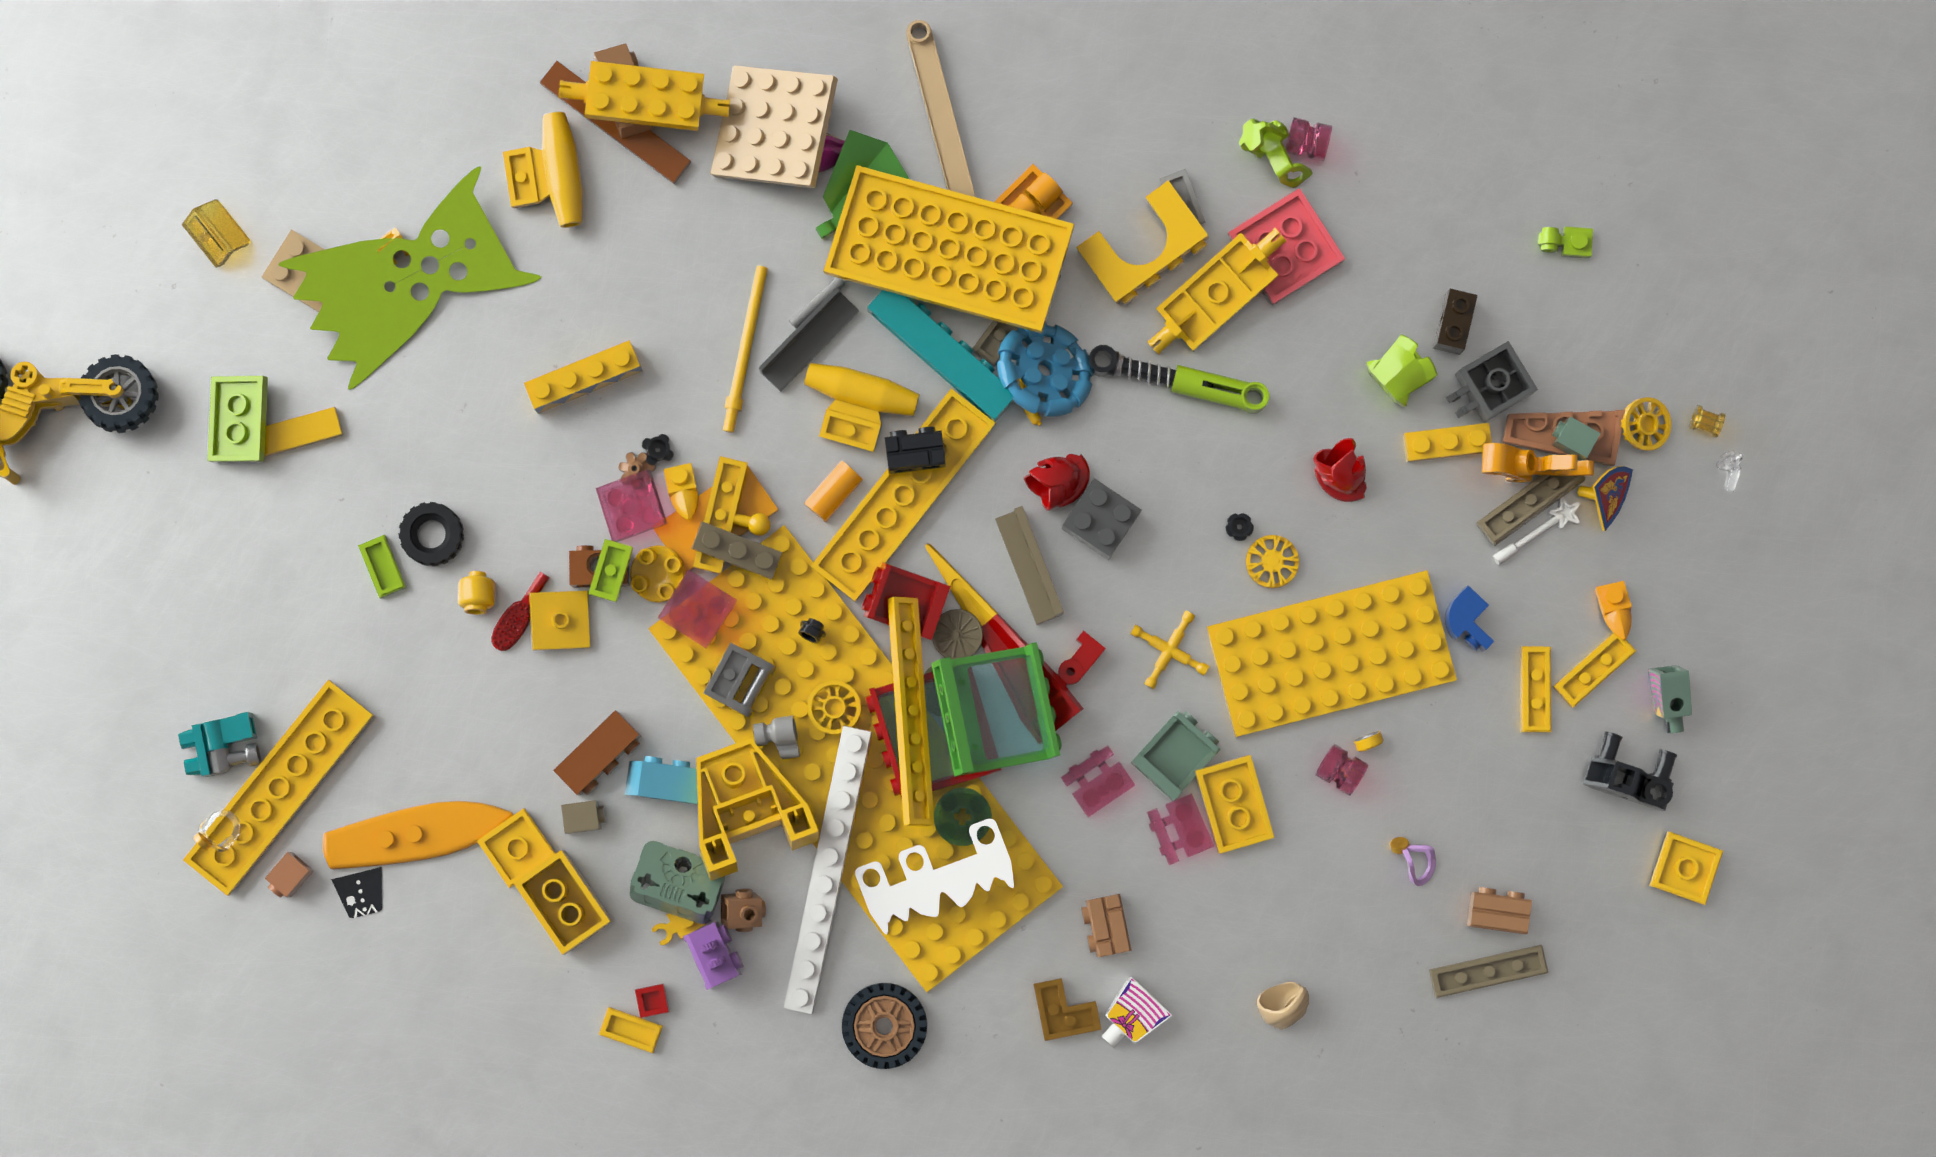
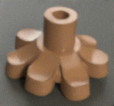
(632, 462)

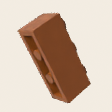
(598, 754)

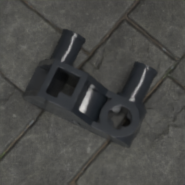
(1636, 782)

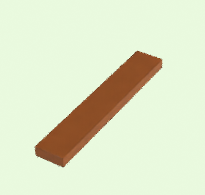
(644, 145)

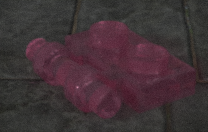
(1103, 788)
(1188, 825)

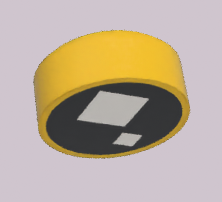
(1368, 741)

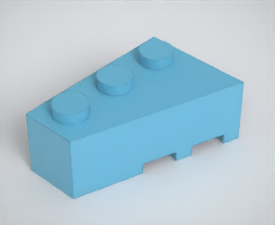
(662, 781)

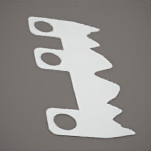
(924, 886)

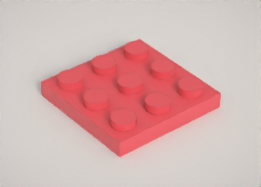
(1308, 246)

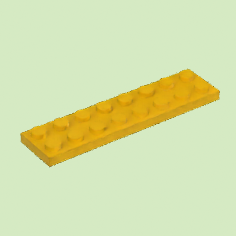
(900, 501)
(281, 785)

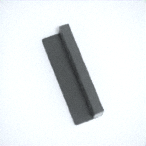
(808, 339)

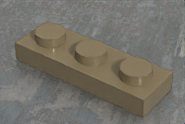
(736, 550)

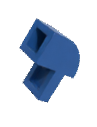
(1461, 617)

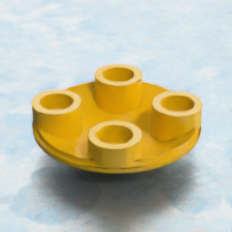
(656, 573)

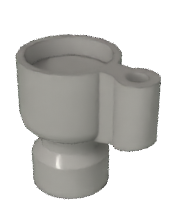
(781, 732)

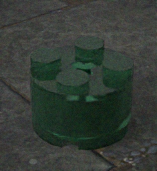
(950, 805)

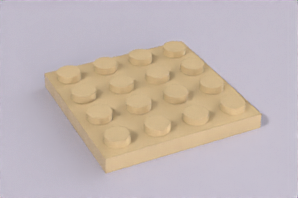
(774, 126)

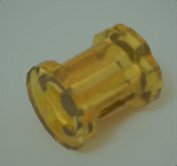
(1707, 421)

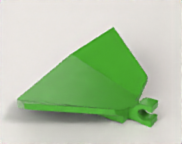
(859, 151)

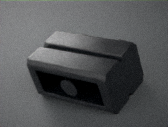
(914, 451)

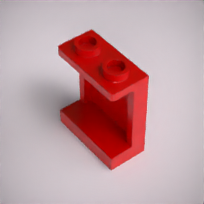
(896, 582)

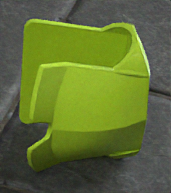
(1402, 370)

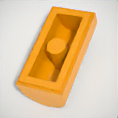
(833, 491)

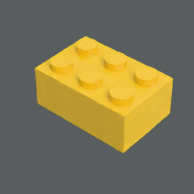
(563, 902)

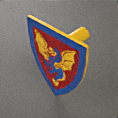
(1609, 493)

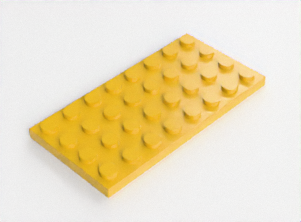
(949, 249)
(1331, 653)

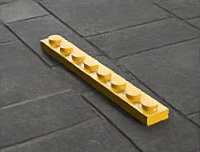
(910, 712)

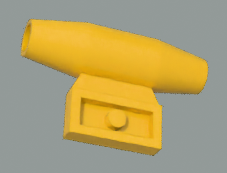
(548, 172)
(857, 403)

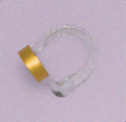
(201, 837)

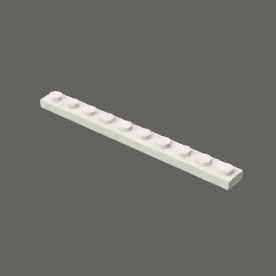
(828, 869)

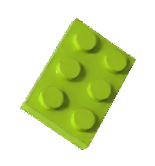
(237, 419)

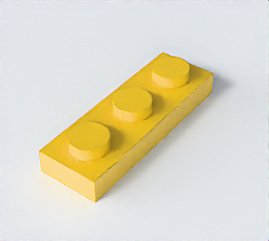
(1446, 442)

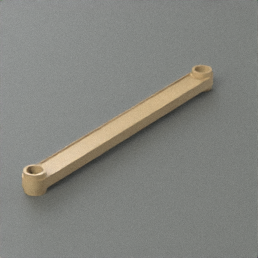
(939, 110)

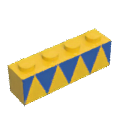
(583, 377)

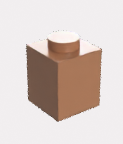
(288, 875)

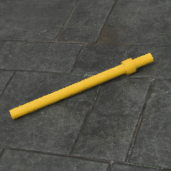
(734, 401)

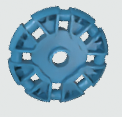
(1056, 359)

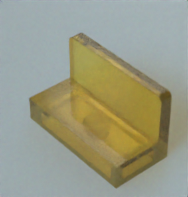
(215, 232)

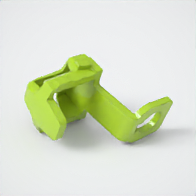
(1267, 139)

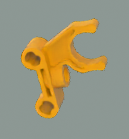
(1521, 464)

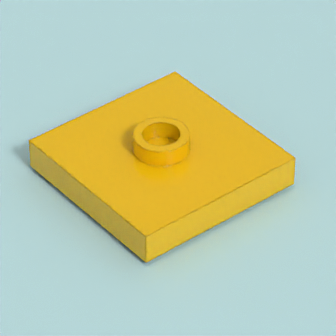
(559, 620)
(516, 847)
(1686, 868)

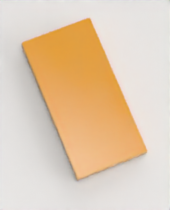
(680, 533)

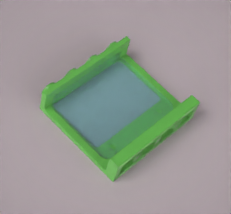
(996, 709)

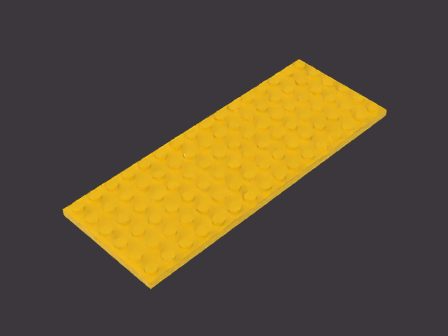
(768, 626)

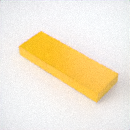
(302, 431)
(1594, 669)
(1536, 689)

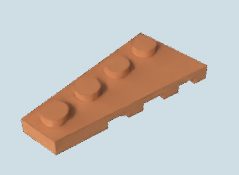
(1536, 431)

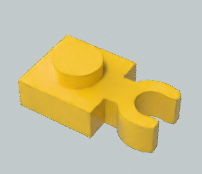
(676, 925)

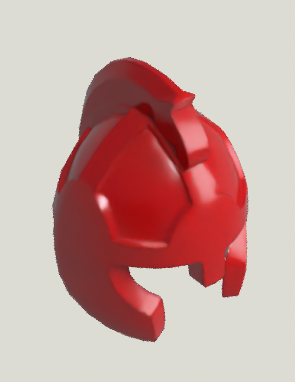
(1341, 471)
(1059, 481)

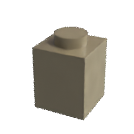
(583, 816)

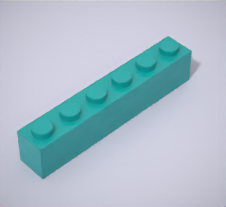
(942, 352)

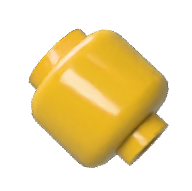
(476, 593)

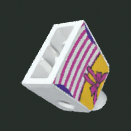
(1133, 1014)

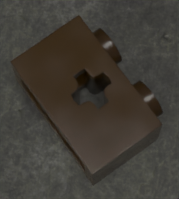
(1455, 321)

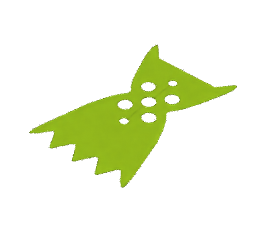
(379, 322)

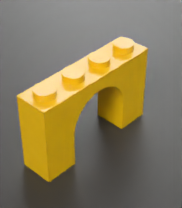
(1183, 237)

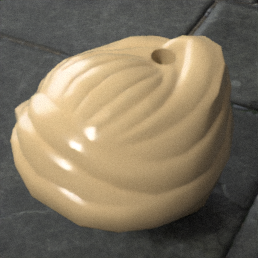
(1283, 1004)

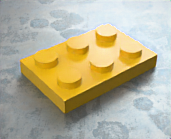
(1234, 804)

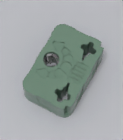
(672, 890)

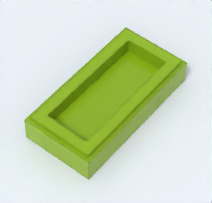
(382, 566)

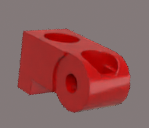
(1074, 669)

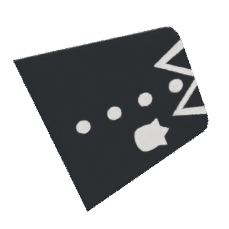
(360, 892)

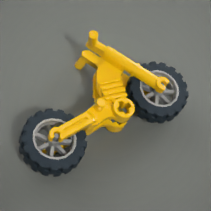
(95, 389)

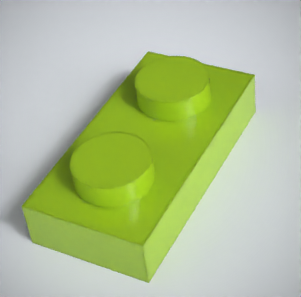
(610, 570)

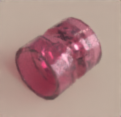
(1309, 139)
(1341, 769)

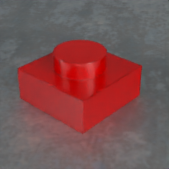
(652, 1000)

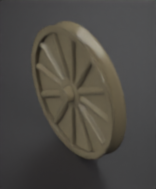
(958, 634)

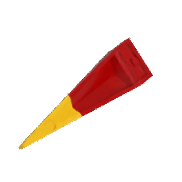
(1001, 636)

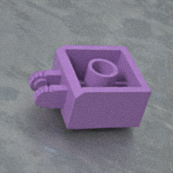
(713, 954)

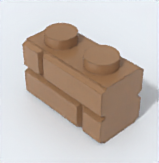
(1499, 912)
(1107, 925)

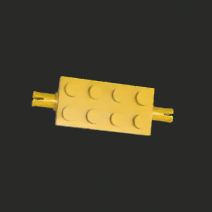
(644, 96)
(1217, 291)

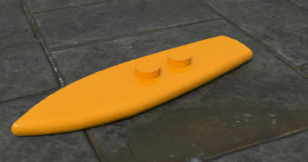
(411, 834)

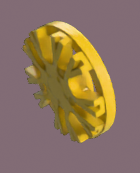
(1646, 424)
(1272, 561)
(833, 706)

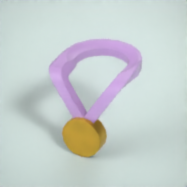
(1401, 846)

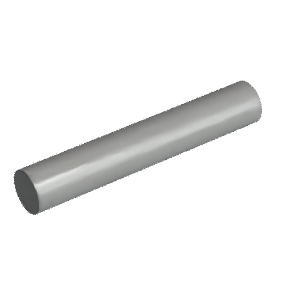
(798, 319)

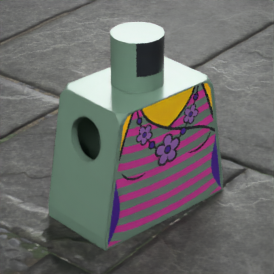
(1670, 684)

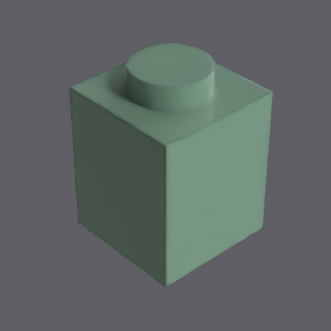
(1575, 438)

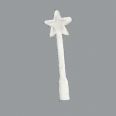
(1562, 515)

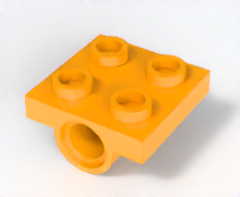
(1036, 194)

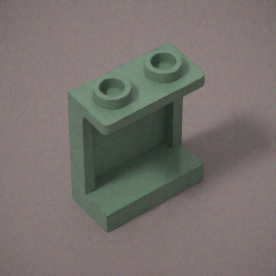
(1176, 754)

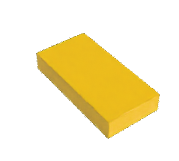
(630, 1030)

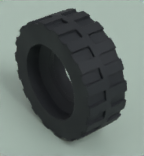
(421, 514)

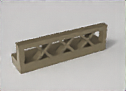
(1029, 566)

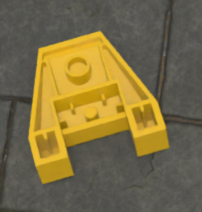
(743, 797)

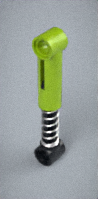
(1183, 380)

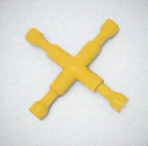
(1169, 650)

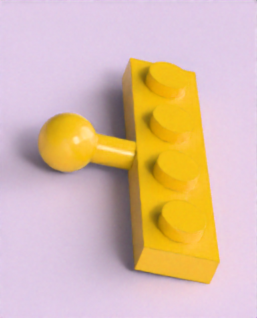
(723, 506)

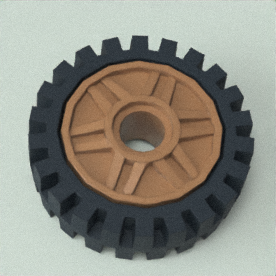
(879, 1002)

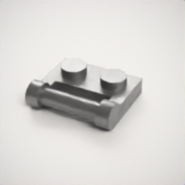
(730, 676)

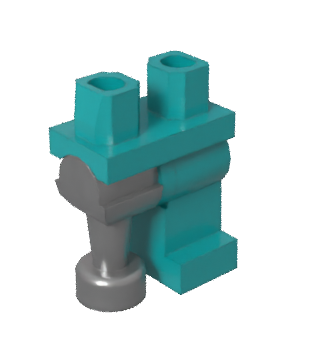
(212, 745)

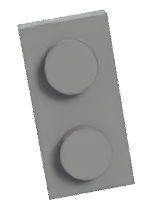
(1183, 186)

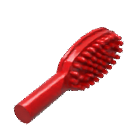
(516, 618)

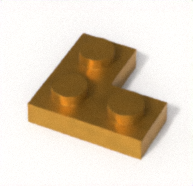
(1058, 1018)

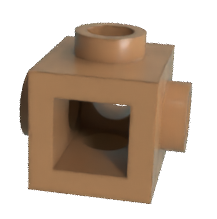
(742, 910)

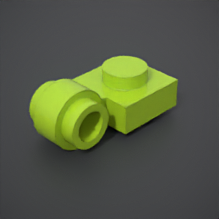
(1574, 241)

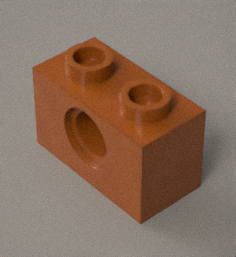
(581, 566)

